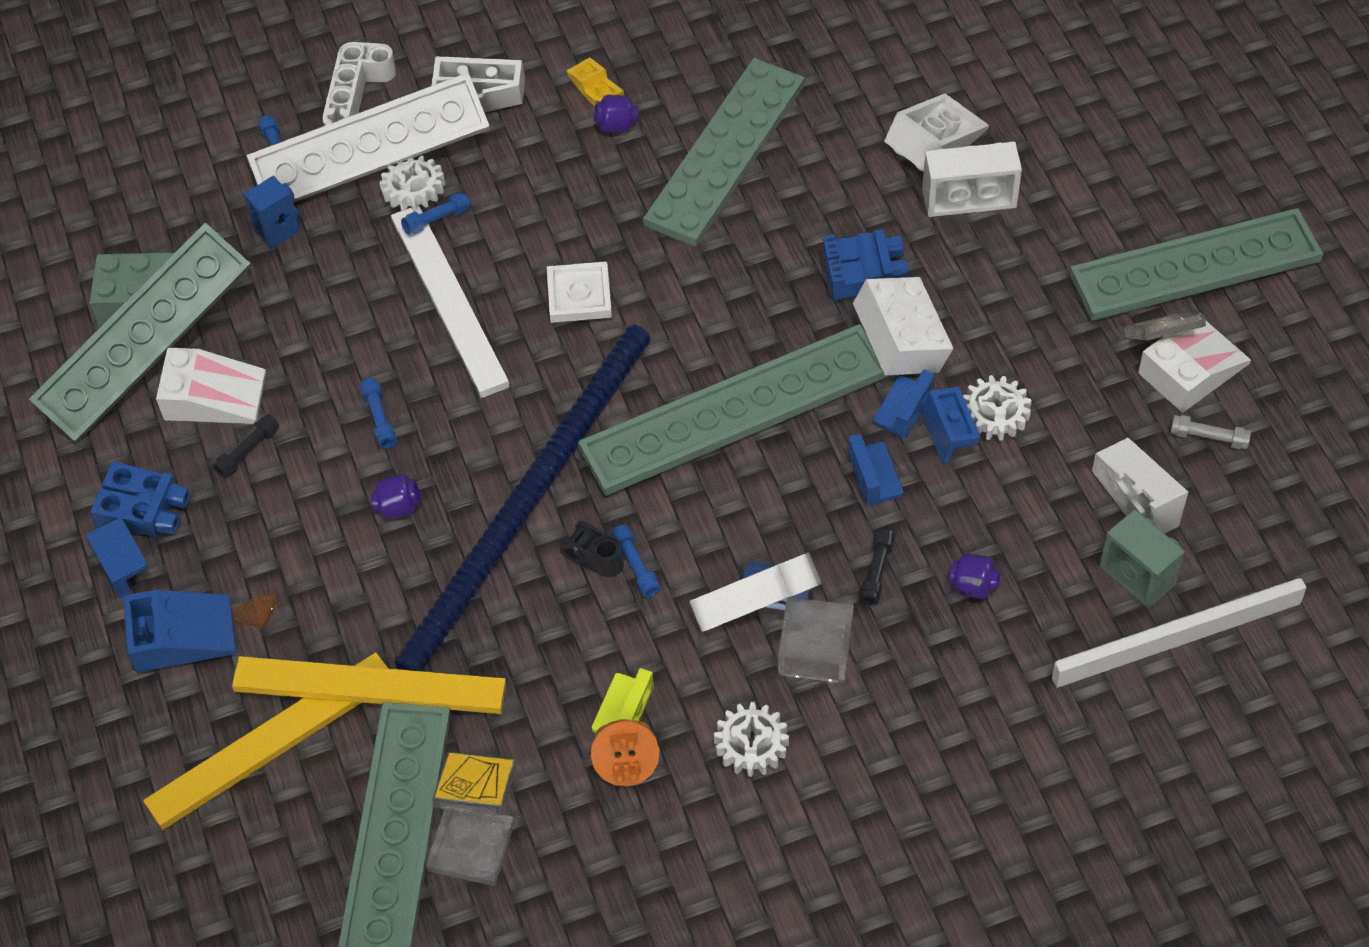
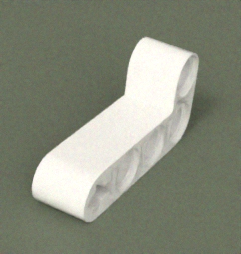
(354, 66)
(755, 592)

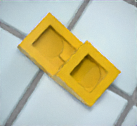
(592, 81)

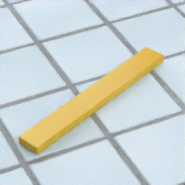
(368, 684)
(247, 755)

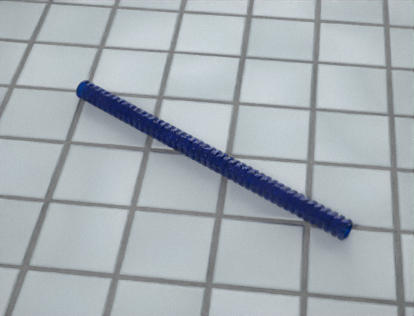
(523, 501)

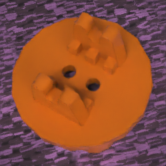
(623, 737)

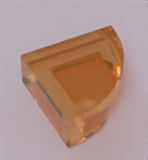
(256, 612)

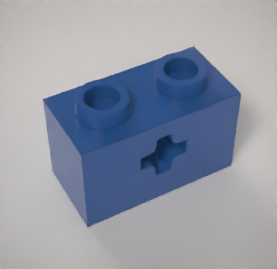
(272, 211)

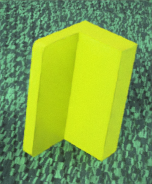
(625, 698)

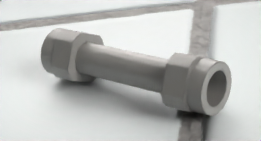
(1238, 437)

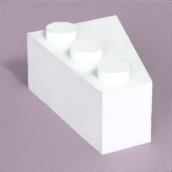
(496, 81)
(1140, 484)

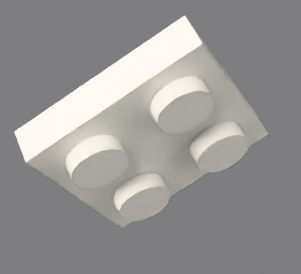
(579, 292)

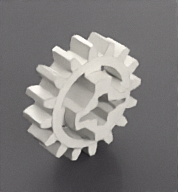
(412, 183)
(998, 407)
(735, 736)

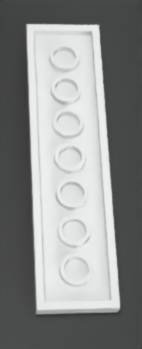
(373, 139)

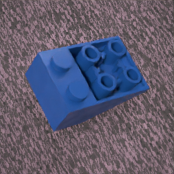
(177, 628)

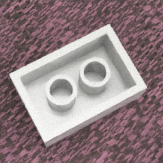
(971, 179)
(902, 325)

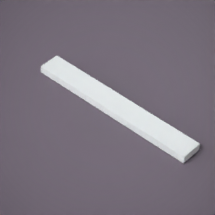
(453, 308)
(1178, 632)

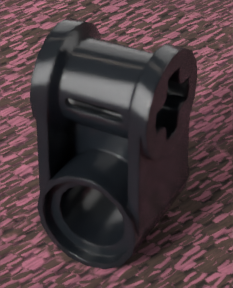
(588, 548)

